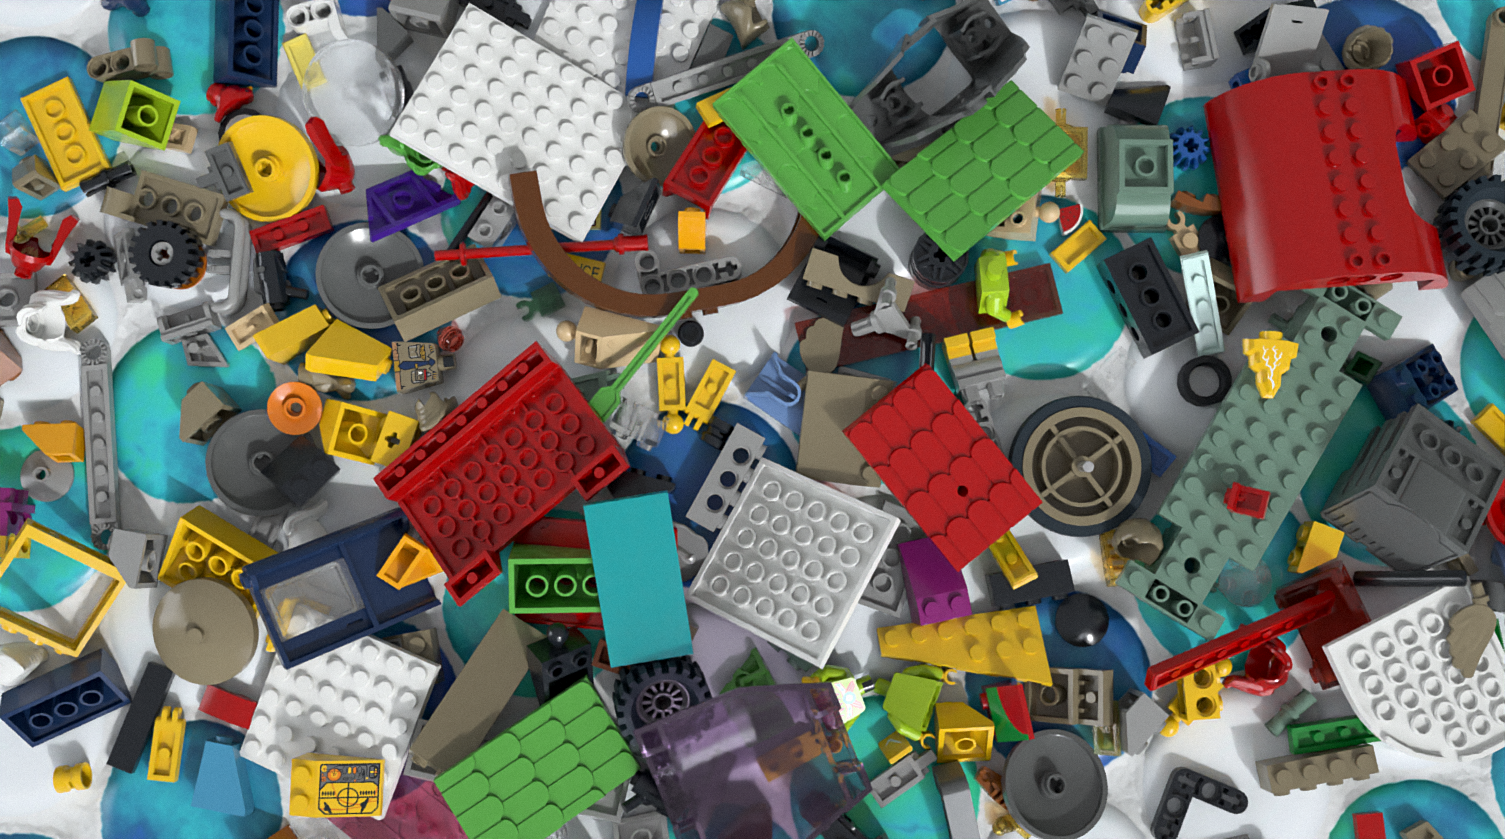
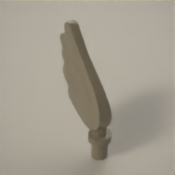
(821, 348)
(1471, 631)

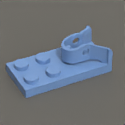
(778, 393)

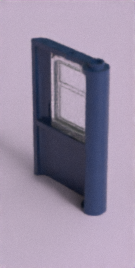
(329, 582)

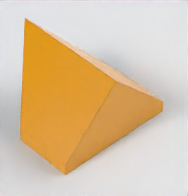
(409, 563)

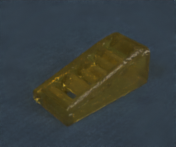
(1107, 559)

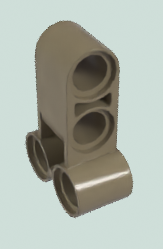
(134, 63)

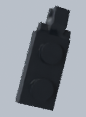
(504, 10)

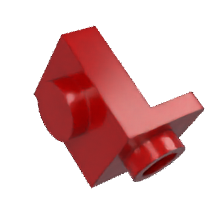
(1434, 122)
(1247, 500)

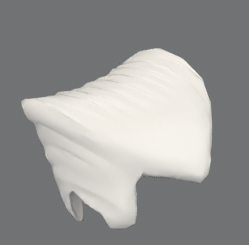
(19, 660)

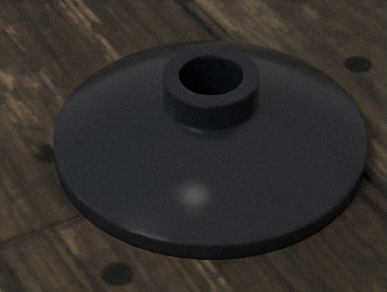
(1212, 238)

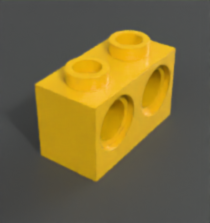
(1190, 692)

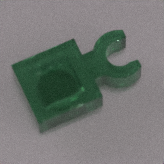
(545, 300)

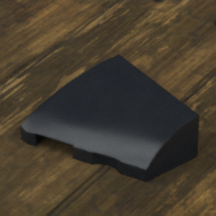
(1138, 103)

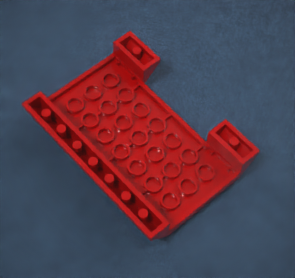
(501, 467)

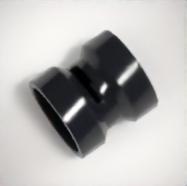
(716, 433)

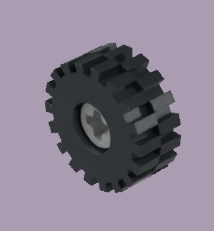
(181, 247)

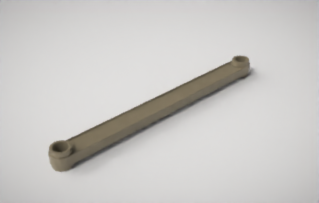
(1488, 96)

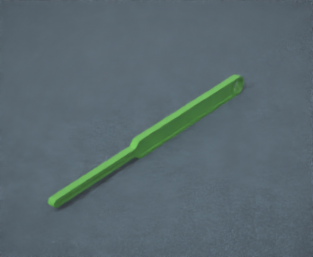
(609, 397)

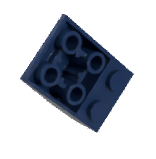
(1410, 381)

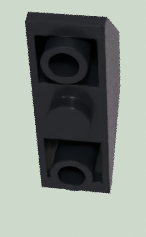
(638, 483)

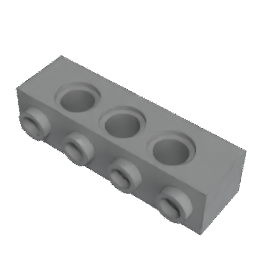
(494, 224)
(739, 439)

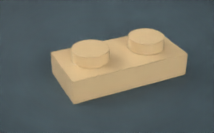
(242, 330)

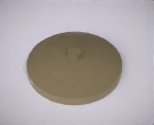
(205, 630)

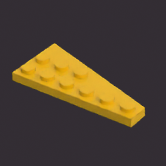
(981, 643)

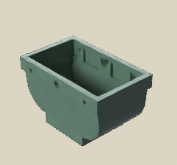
(1134, 178)

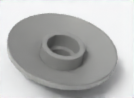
(56, 483)

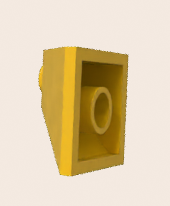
(349, 430)
(962, 733)

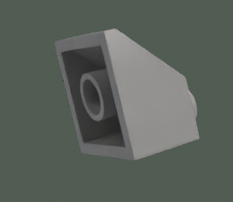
(137, 556)

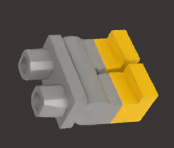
(975, 365)

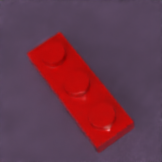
(292, 230)

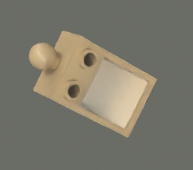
(1027, 229)
(607, 338)

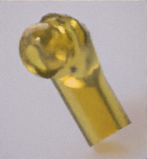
(30, 229)
(1007, 824)

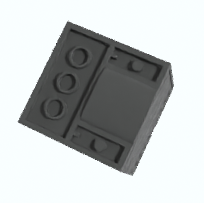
(1415, 492)

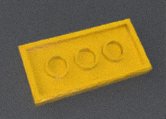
(64, 134)

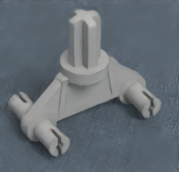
(889, 318)

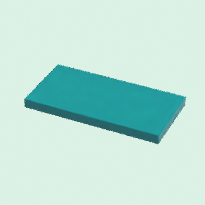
(638, 578)

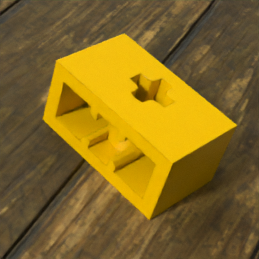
(395, 426)

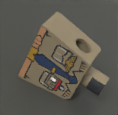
(419, 365)

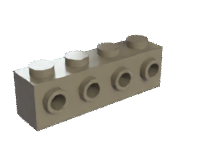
(1319, 767)

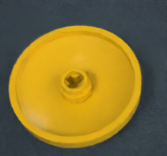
(278, 166)

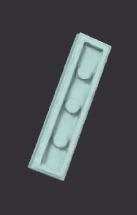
(1202, 302)

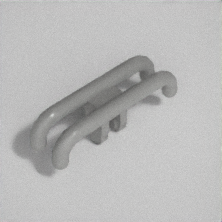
(239, 265)

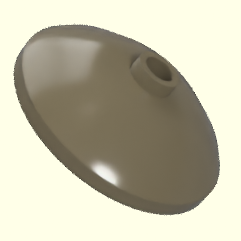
(668, 130)

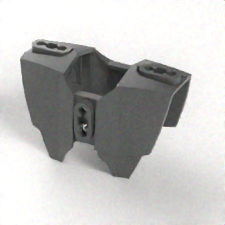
(989, 59)

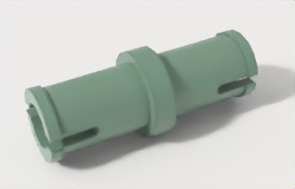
(1290, 712)

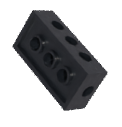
(1159, 286)

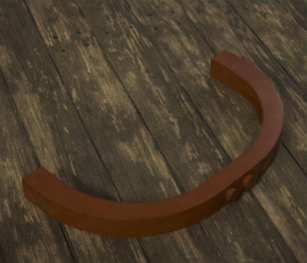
(568, 275)

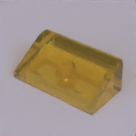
(1107, 738)

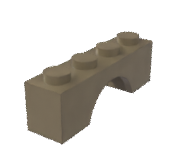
(825, 270)

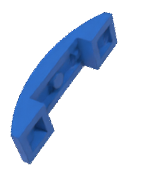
(643, 44)

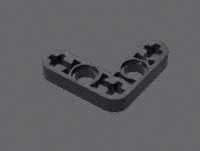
(1185, 796)

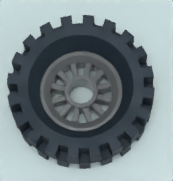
(1468, 208)
(638, 704)

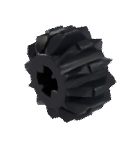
(93, 261)

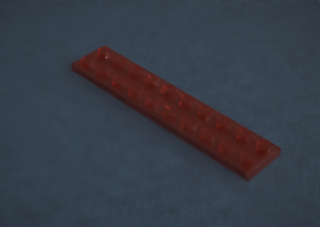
(948, 314)

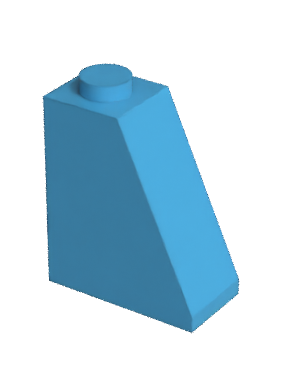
(223, 778)

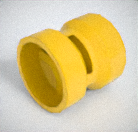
(75, 777)

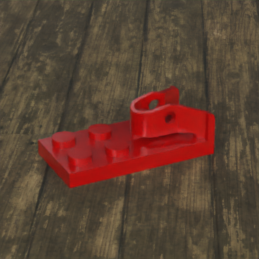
(705, 166)

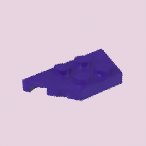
(403, 203)

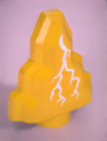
(1269, 359)

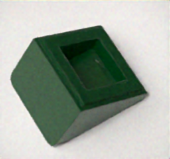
(1362, 368)

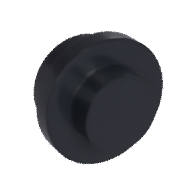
(690, 333)

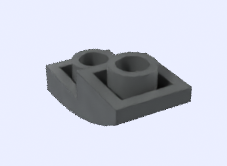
(713, 46)

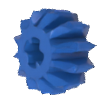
(1194, 144)

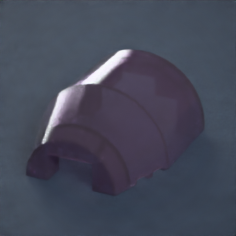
(755, 763)

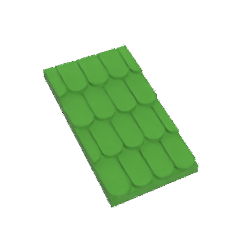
(806, 138)
(982, 170)
(540, 769)

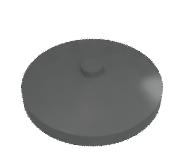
(354, 268)
(238, 456)
(1054, 785)

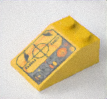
(336, 786)

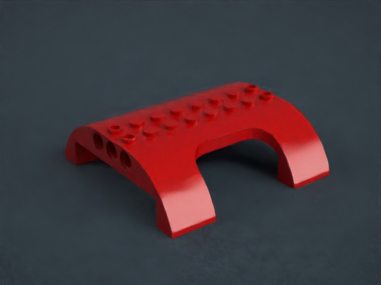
(1319, 184)

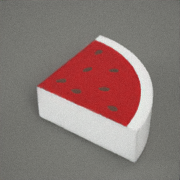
(1070, 218)

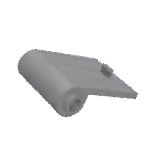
(1288, 45)

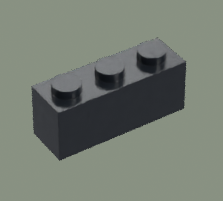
(1053, 580)

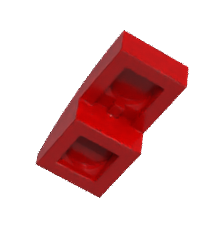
(228, 706)

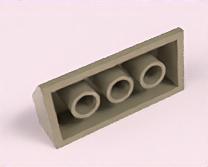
(438, 294)

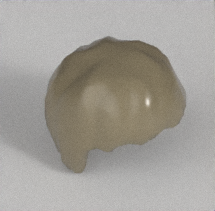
(1367, 48)
(1138, 540)

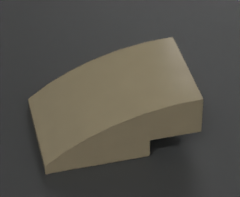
(1074, 698)

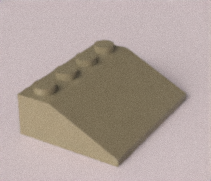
(828, 408)

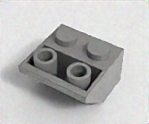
(1138, 721)

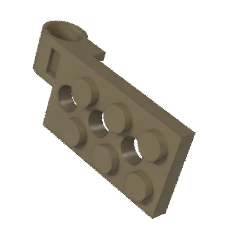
(164, 190)

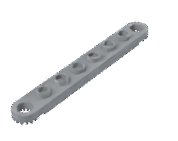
(714, 74)
(100, 441)

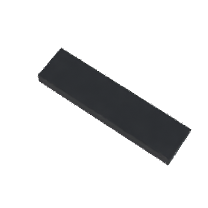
(141, 717)

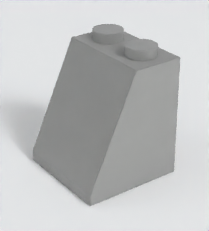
(426, 16)

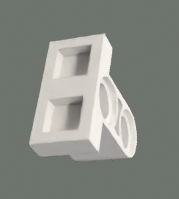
(314, 22)

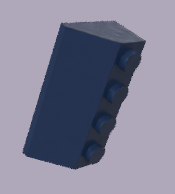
(246, 43)
(65, 698)

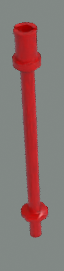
(618, 244)

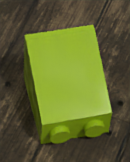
(134, 114)

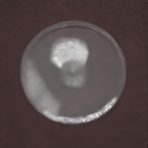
(354, 91)

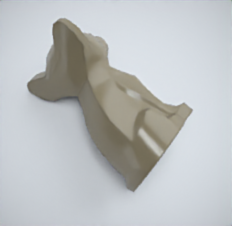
(326, 382)

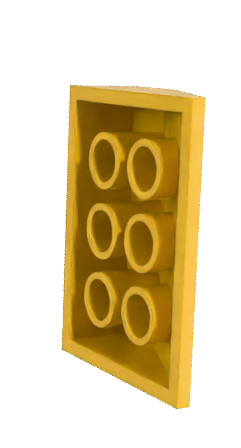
(210, 548)

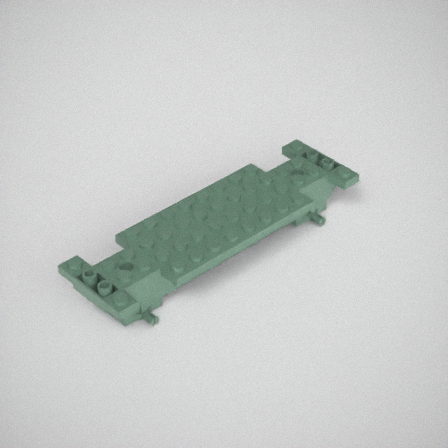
(1262, 447)

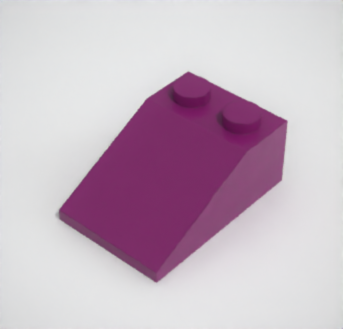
(932, 584)

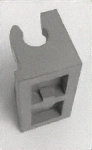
(1196, 39)
(188, 323)

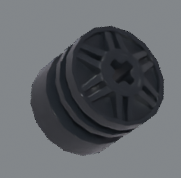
(929, 271)

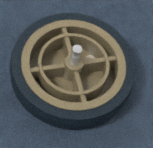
(1083, 464)

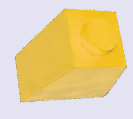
(294, 334)
(348, 354)

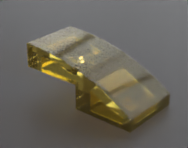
(78, 314)

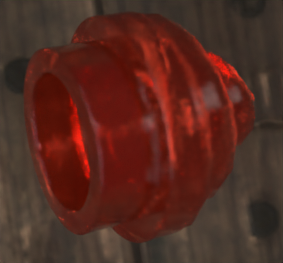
(450, 338)

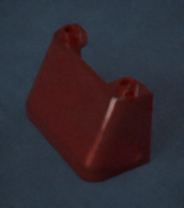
(1346, 614)

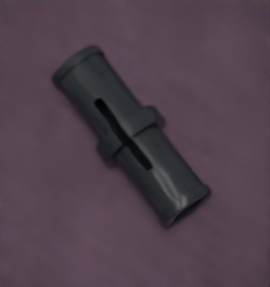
(108, 178)

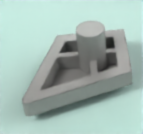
(203, 352)

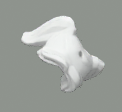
(44, 321)
(304, 524)

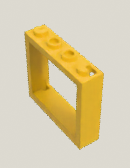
(39, 633)

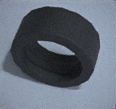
(1223, 374)

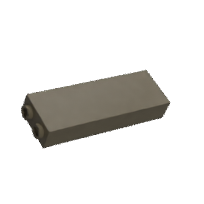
(476, 695)

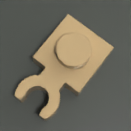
(1184, 238)

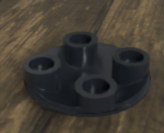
(1082, 620)

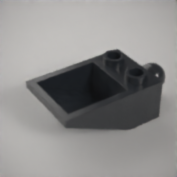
(559, 660)

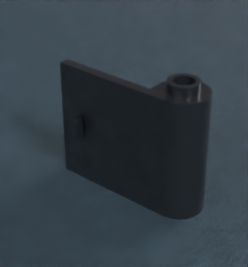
(856, 267)

